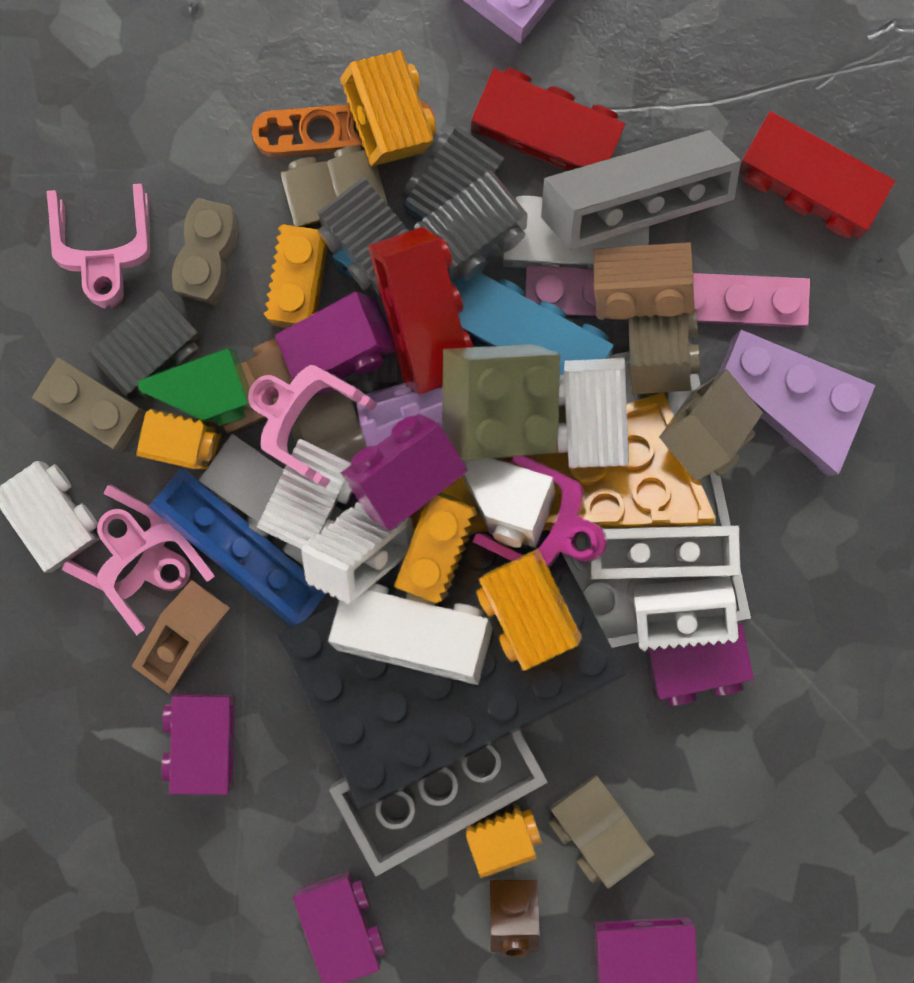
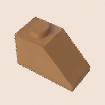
(180, 636)

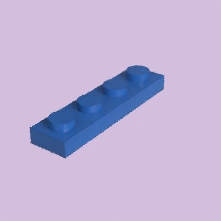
(237, 548)

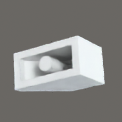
(510, 499)

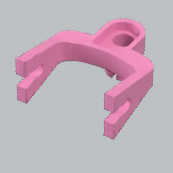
(101, 265)
(290, 403)
(127, 548)
(149, 565)

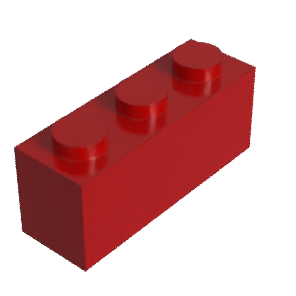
(545, 122)
(814, 176)
(419, 304)

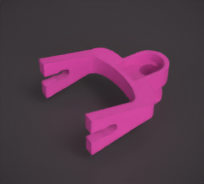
(566, 528)

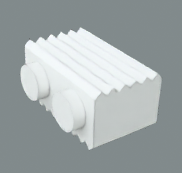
(594, 413)
(300, 505)
(46, 515)
(353, 553)
(685, 613)

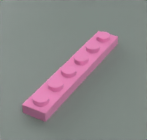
(716, 296)

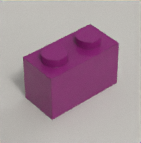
(338, 339)
(403, 470)
(691, 669)
(199, 743)
(339, 929)
(646, 951)

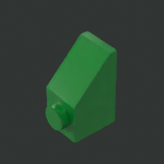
(204, 388)

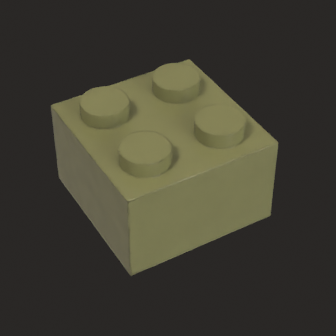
(501, 400)

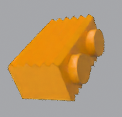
(388, 107)
(296, 276)
(178, 439)
(436, 547)
(529, 610)
(503, 839)

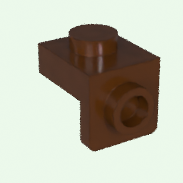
(514, 917)

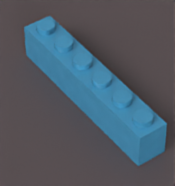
(502, 316)

